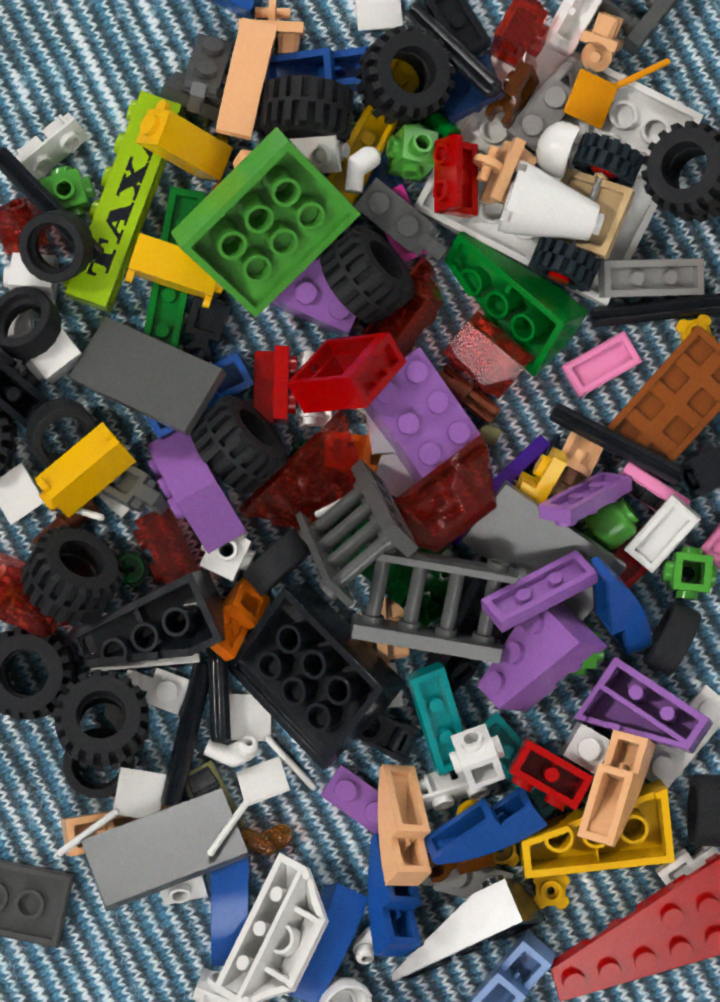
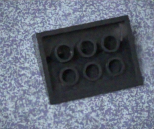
(314, 674)

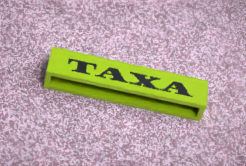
(121, 209)

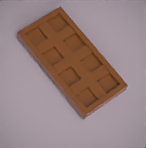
(675, 399)

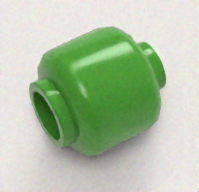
(612, 524)

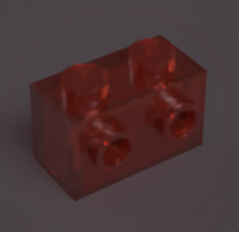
(520, 32)
(487, 355)
(167, 545)

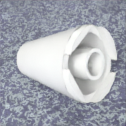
(548, 208)

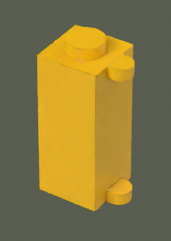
(184, 143)
(170, 267)
(84, 471)

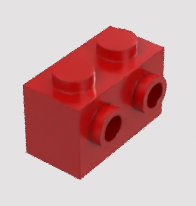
(549, 773)

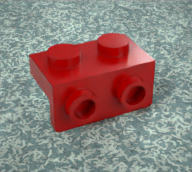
(455, 177)
(271, 377)

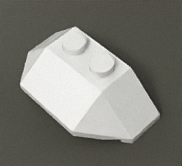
(276, 936)

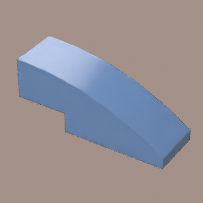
(515, 971)

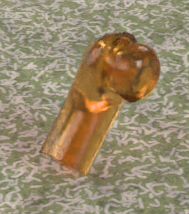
(269, 840)

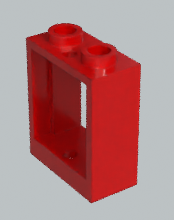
(347, 372)

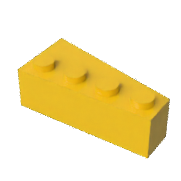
(643, 841)

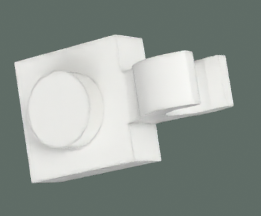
(163, 689)
(685, 863)

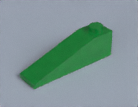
(516, 299)

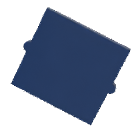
(466, 97)

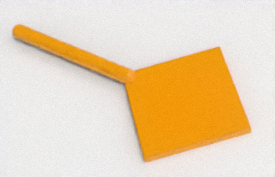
(593, 95)

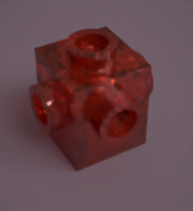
(12, 221)

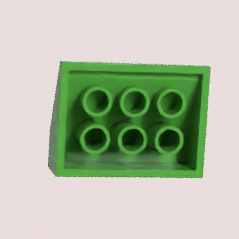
(265, 222)

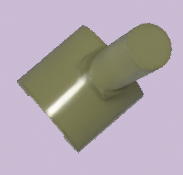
(490, 434)

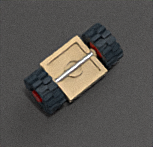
(607, 179)

